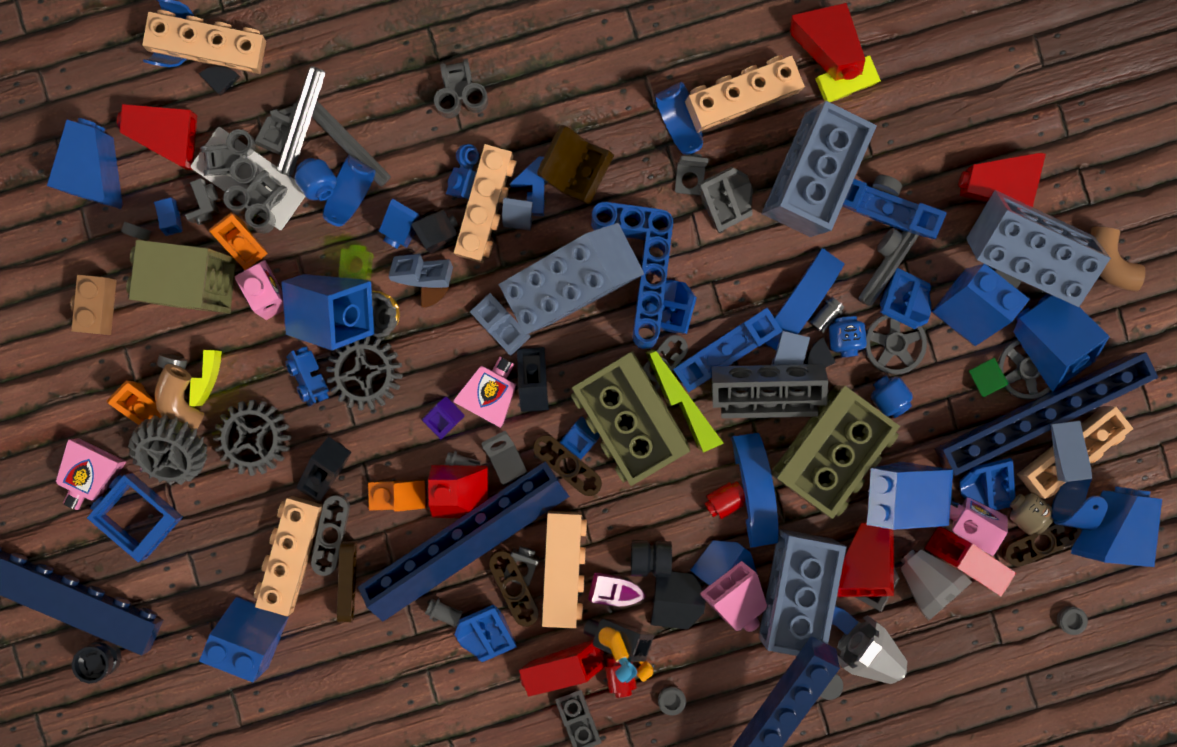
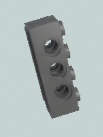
(780, 379)

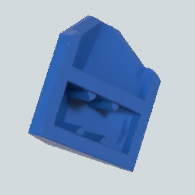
(907, 299)
(677, 307)
(990, 484)
(719, 559)
(485, 634)

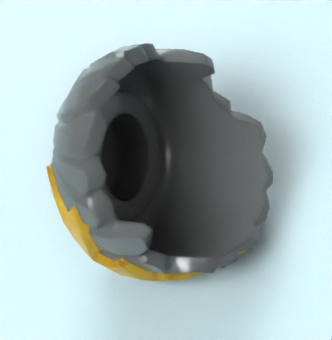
(385, 314)

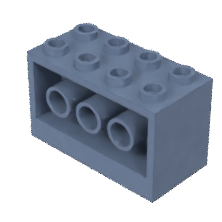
(819, 169)
(1037, 248)
(571, 278)
(801, 591)

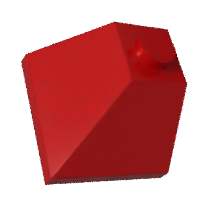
(456, 489)

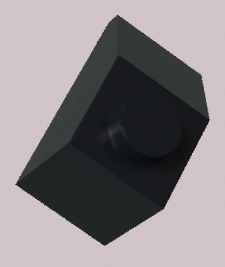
(437, 231)
(532, 379)
(323, 469)

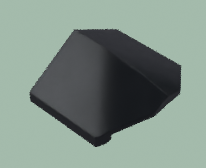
(677, 601)

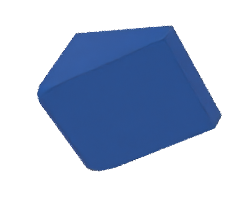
(580, 438)

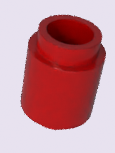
(725, 500)
(620, 689)

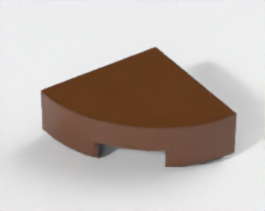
(432, 296)

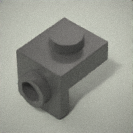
(206, 197)

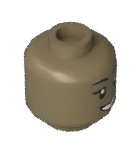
(1031, 513)

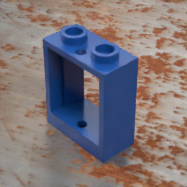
(103, 505)

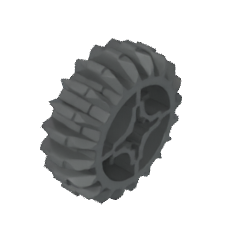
(367, 385)
(244, 428)
(168, 449)

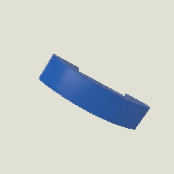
(894, 211)
(807, 294)
(728, 349)
(758, 489)

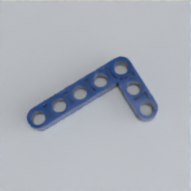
(650, 265)

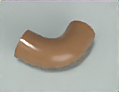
(1118, 271)
(170, 396)

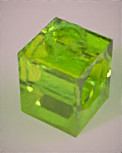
(348, 255)

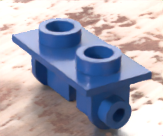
(301, 367)

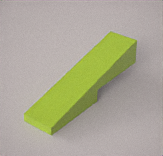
(674, 393)

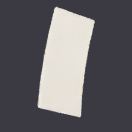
(284, 209)

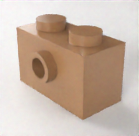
(93, 305)

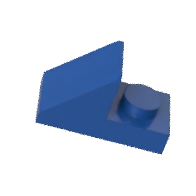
(530, 179)

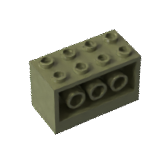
(181, 276)
(650, 422)
(816, 447)

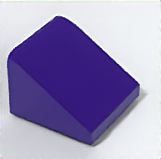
(443, 417)

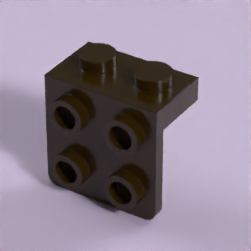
(574, 165)

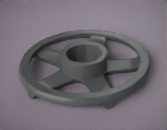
(895, 344)
(1025, 370)

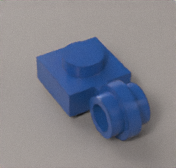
(462, 178)

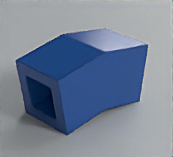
(168, 216)
(843, 620)

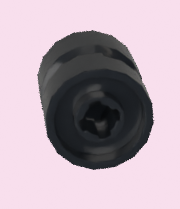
(651, 558)
(96, 661)

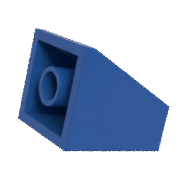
(87, 164)
(979, 304)
(328, 310)
(1059, 339)
(909, 496)
(1127, 530)
(244, 640)

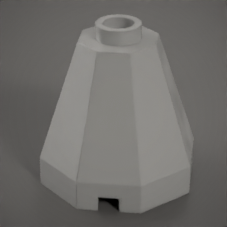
(932, 582)
(872, 653)

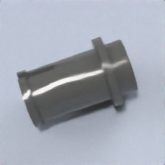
(827, 314)
(455, 459)
(443, 612)

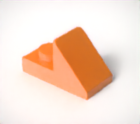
(238, 240)
(134, 402)
(397, 495)

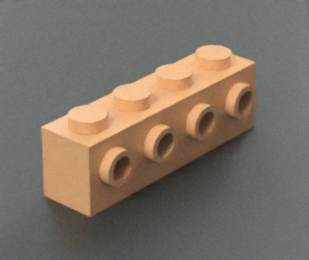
(204, 42)
(744, 93)
(484, 204)
(1100, 431)
(289, 555)
(562, 569)

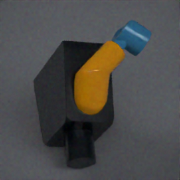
(625, 644)

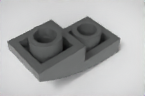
(578, 720)

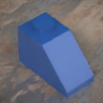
(397, 224)

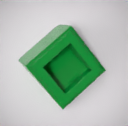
(988, 377)

